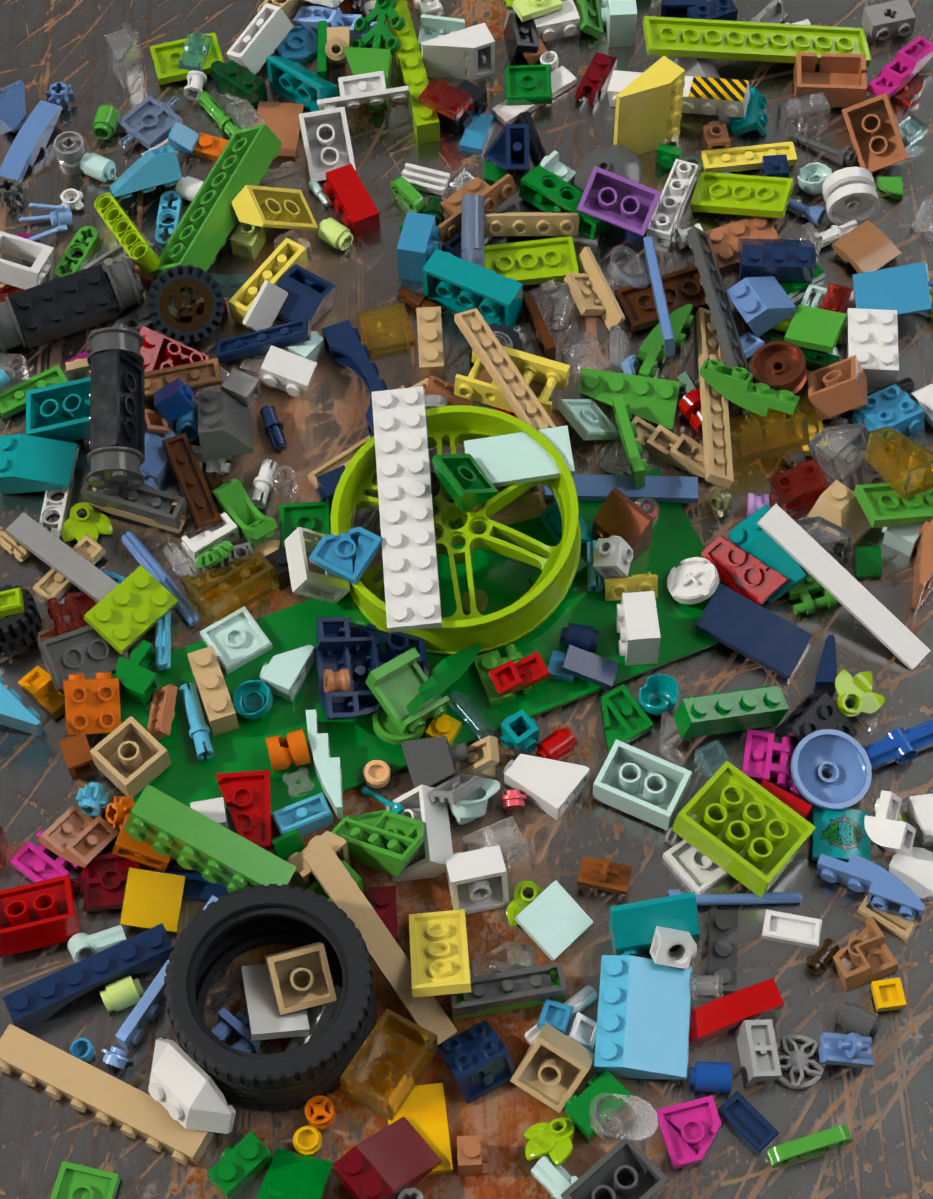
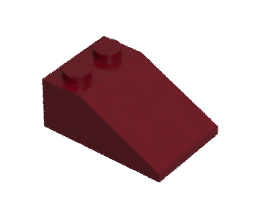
(386, 1163)

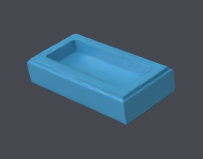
(476, 134)

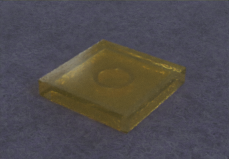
(386, 328)

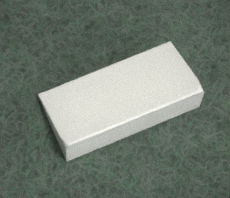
(265, 306)

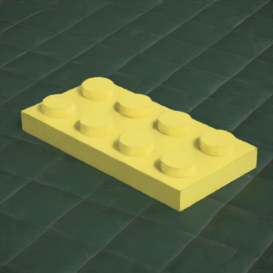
(439, 953)

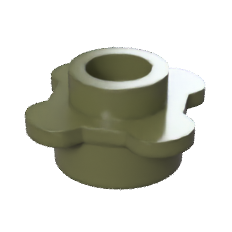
(721, 501)

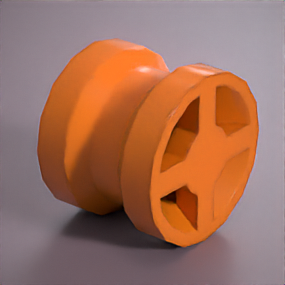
(318, 1107)

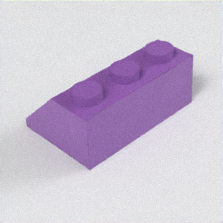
(619, 201)

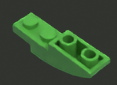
(652, 349)
(737, 386)

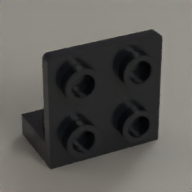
(815, 714)

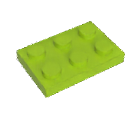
(167, 56)
(130, 609)

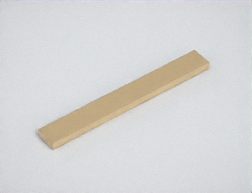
(502, 369)
(379, 941)

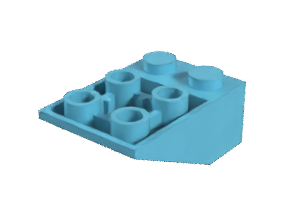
(150, 170)
(15, 715)

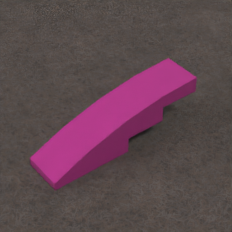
(902, 69)

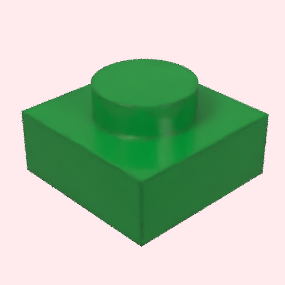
(667, 155)

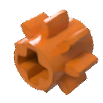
(116, 811)

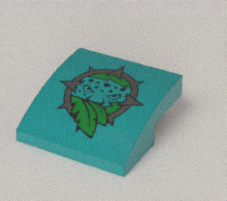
(839, 834)

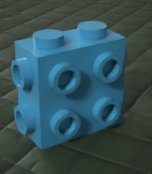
(893, 409)

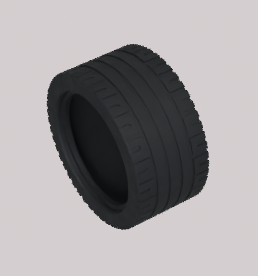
(258, 919)

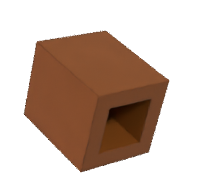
(77, 755)

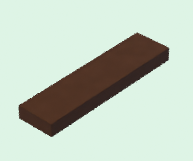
(191, 482)

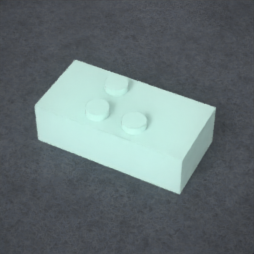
(620, 22)

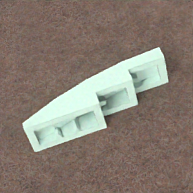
(327, 768)

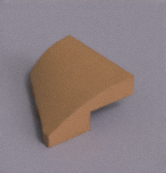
(864, 958)

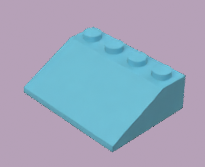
(642, 1019)

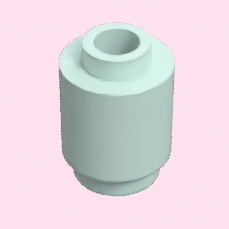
(98, 167)

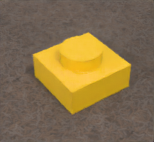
(444, 726)
(888, 994)

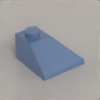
(12, 107)

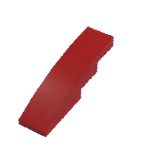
(732, 1009)

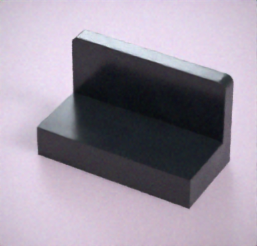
(520, 37)

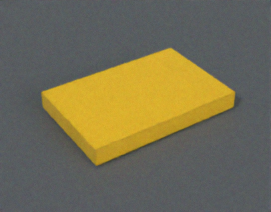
(427, 1114)

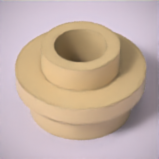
(328, 48)

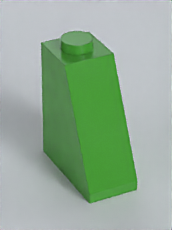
(367, 61)

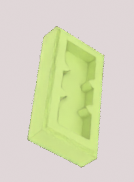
(534, 8)

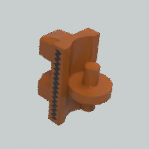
(604, 875)

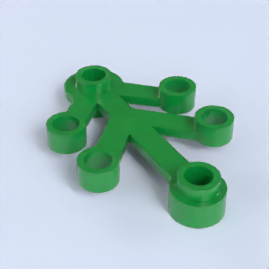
(380, 29)

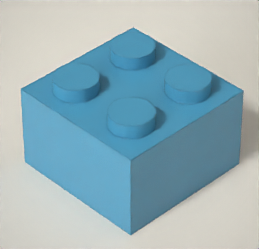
(416, 245)

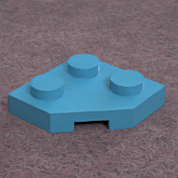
(346, 553)

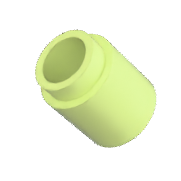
(335, 234)
(122, 994)

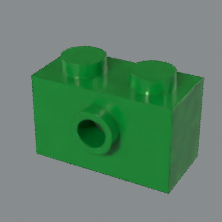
(240, 1166)

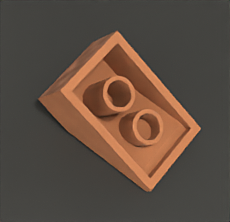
(875, 133)
(923, 565)

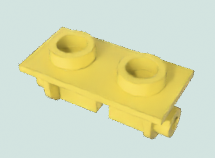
(637, 583)

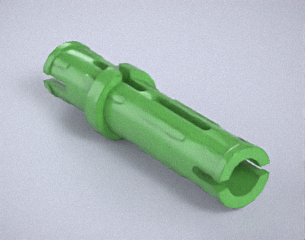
(225, 122)

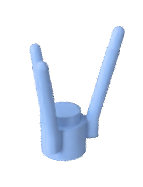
(59, 217)

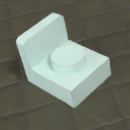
(553, 165)

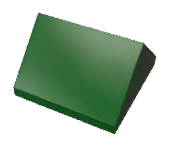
(463, 480)

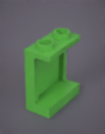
(397, 685)

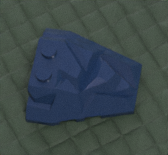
(360, 650)

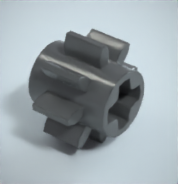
(10, 193)

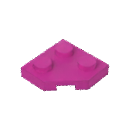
(688, 1130)

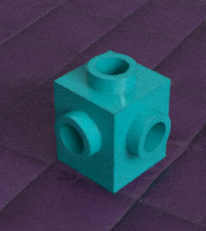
(522, 726)

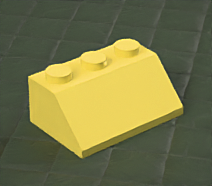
(273, 208)

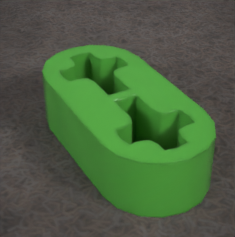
(408, 195)

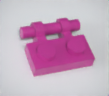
(758, 757)
(37, 865)

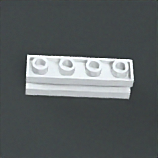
(672, 204)

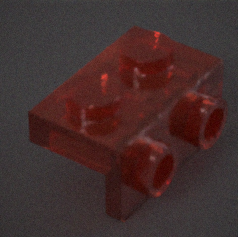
(446, 99)

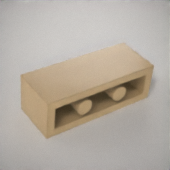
(430, 342)
(213, 690)

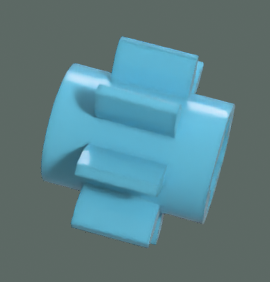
(93, 799)

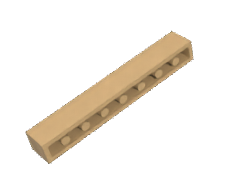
(100, 1094)

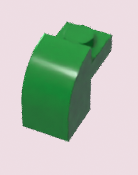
(134, 677)

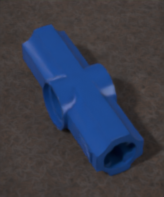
(900, 745)

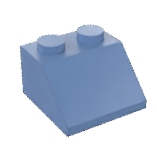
(761, 302)

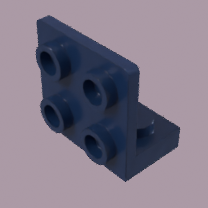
(477, 1061)

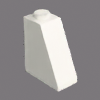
(546, 782)

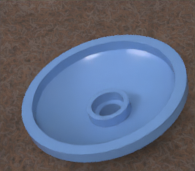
(843, 761)

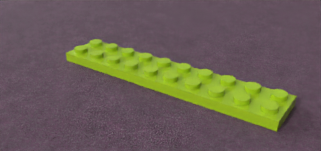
(748, 39)

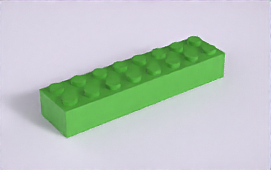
(211, 214)

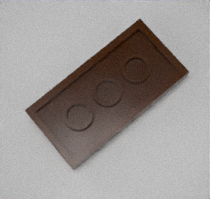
(679, 289)

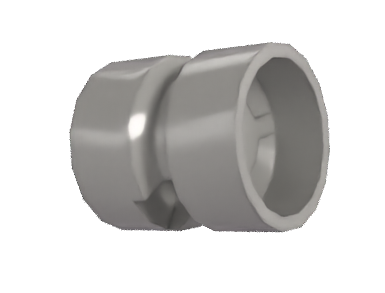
(69, 151)

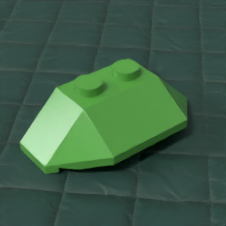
(382, 839)

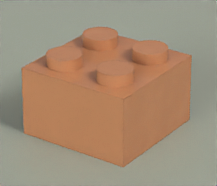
(837, 388)

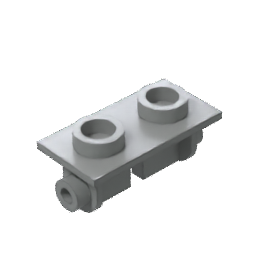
(771, 13)

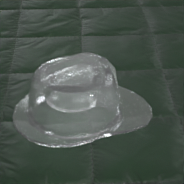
(627, 268)
(622, 1117)

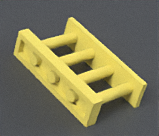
(530, 366)

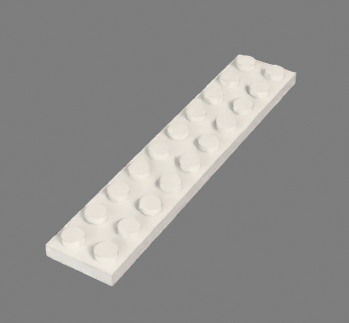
(406, 510)

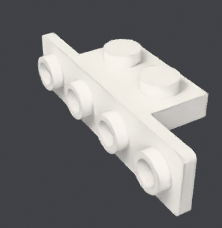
(362, 90)

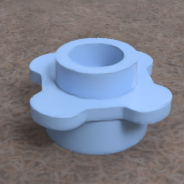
(116, 1057)

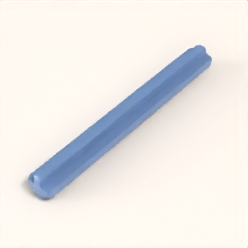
(145, 559)

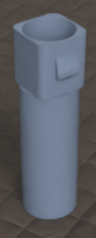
(473, 229)

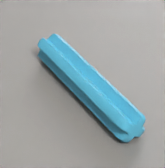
(163, 643)

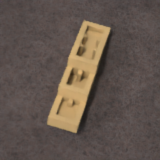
(670, 448)

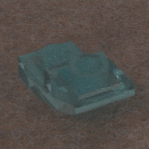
(195, 51)

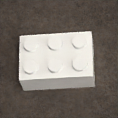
(874, 341)

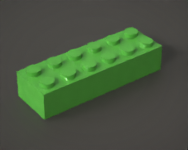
(203, 844)

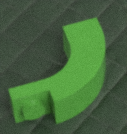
(236, 503)

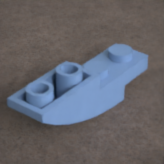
(883, 888)

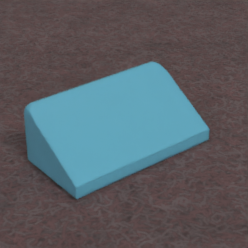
(305, 816)

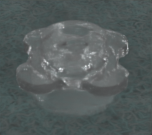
(298, 789)

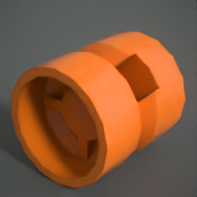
(288, 750)

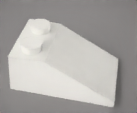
(326, 141)

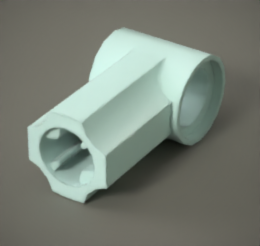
(95, 942)
(552, 1177)

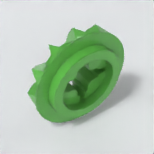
(213, 554)

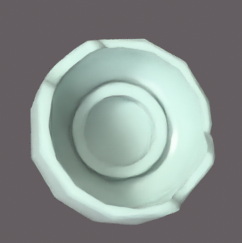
(812, 176)

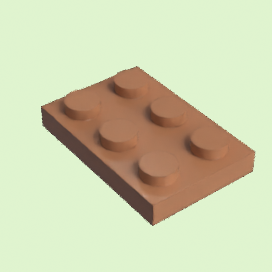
(725, 239)

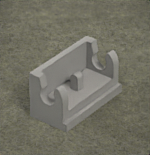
(758, 1052)

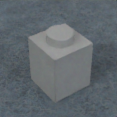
(242, 387)

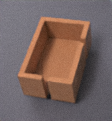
(839, 77)

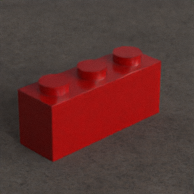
(352, 200)

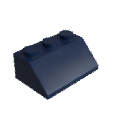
(783, 258)

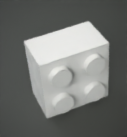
(638, 628)

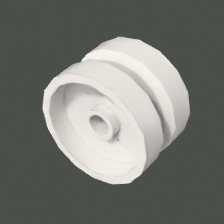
(850, 195)

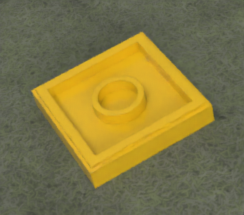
(152, 899)

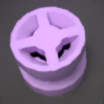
(755, 503)

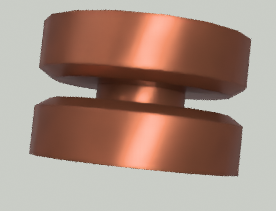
(780, 367)

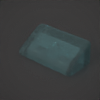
(471, 715)

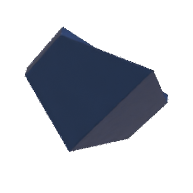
(511, 148)

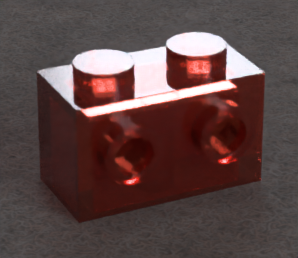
(798, 485)

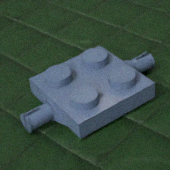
(149, 122)

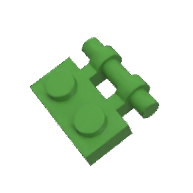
(804, 590)
(490, 661)

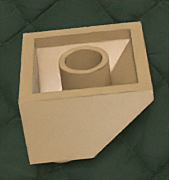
(843, 509)

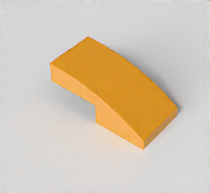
(42, 691)

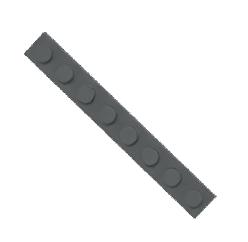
(717, 299)

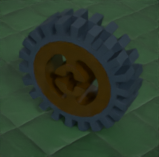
(169, 285)

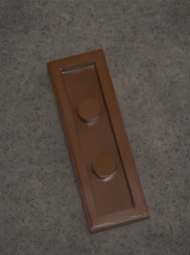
(538, 327)

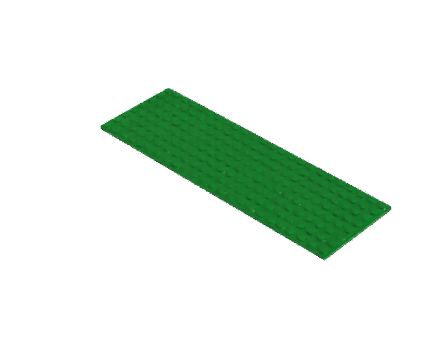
(354, 739)

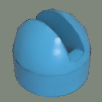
(79, 1049)

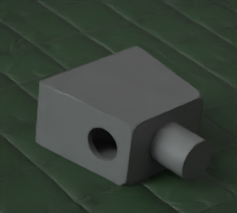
(433, 759)

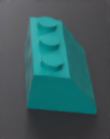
(297, 83)
(634, 924)

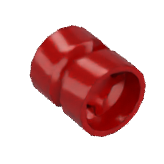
(691, 409)

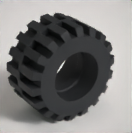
(20, 628)

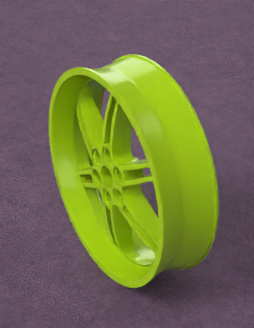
(452, 427)

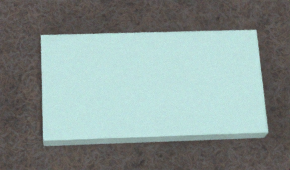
(519, 458)

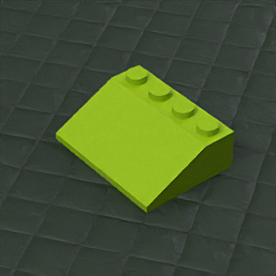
(743, 828)

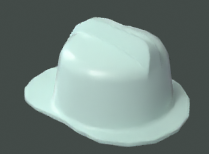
(476, 803)

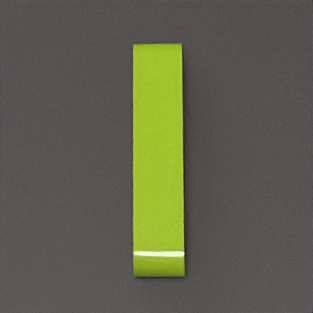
(127, 233)

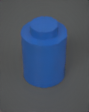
(711, 1076)

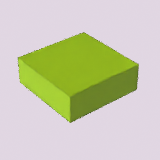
(11, 602)

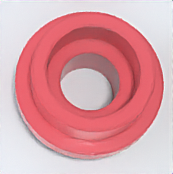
(513, 799)

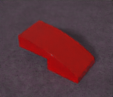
(520, 675)

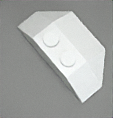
(188, 1090)

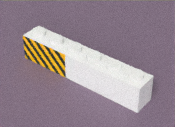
(700, 94)

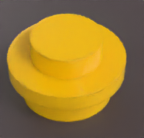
(307, 1140)

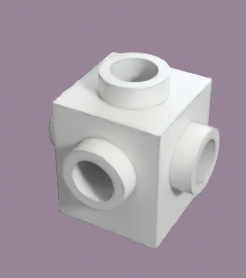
(612, 557)

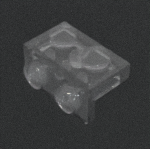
(288, 175)

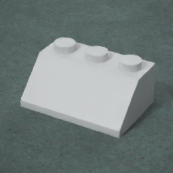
(437, 841)

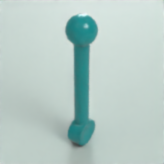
(396, 808)

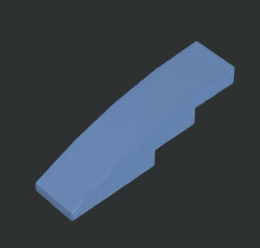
(29, 140)

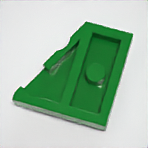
(623, 717)

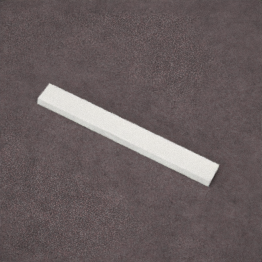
(843, 587)

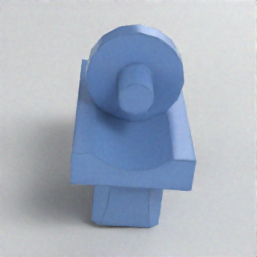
(229, 1025)
(846, 1050)

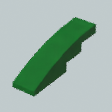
(443, 677)

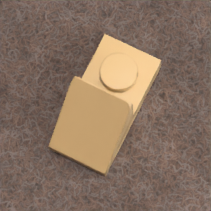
(482, 759)

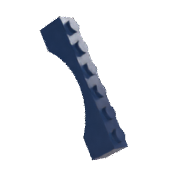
(345, 349)
(48, 995)

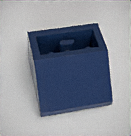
(307, 295)

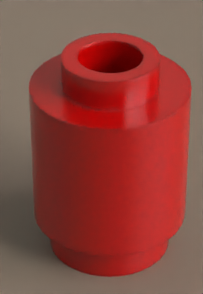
(557, 745)

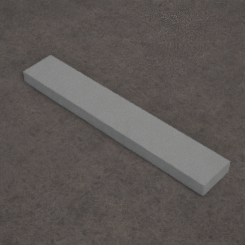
(61, 557)

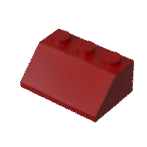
(37, 915)

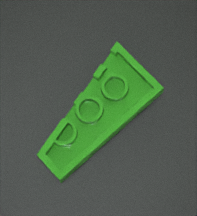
(648, 397)

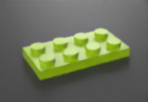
(742, 194)
(533, 260)

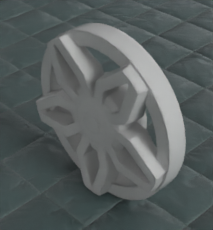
(798, 1061)

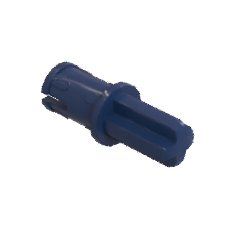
(273, 427)

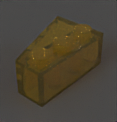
(900, 461)
(231, 586)

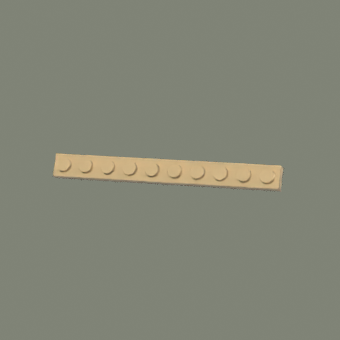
(713, 408)

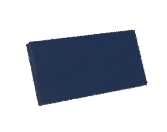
(753, 631)

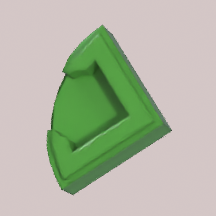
(891, 186)

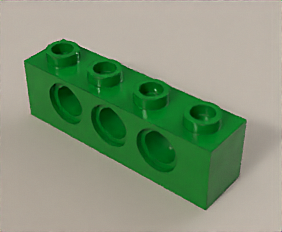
(557, 196)

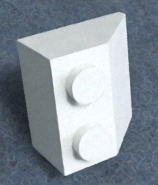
(477, 880)

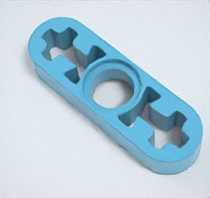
(163, 213)

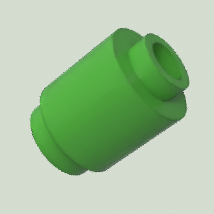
(105, 122)

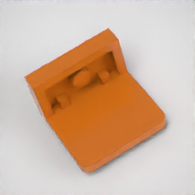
(92, 703)

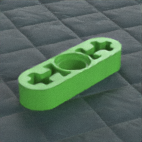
(78, 244)
(809, 1146)

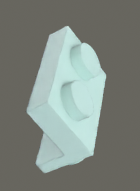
(437, 26)

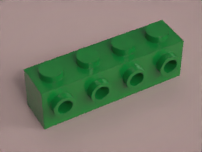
(730, 711)

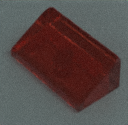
(838, 298)

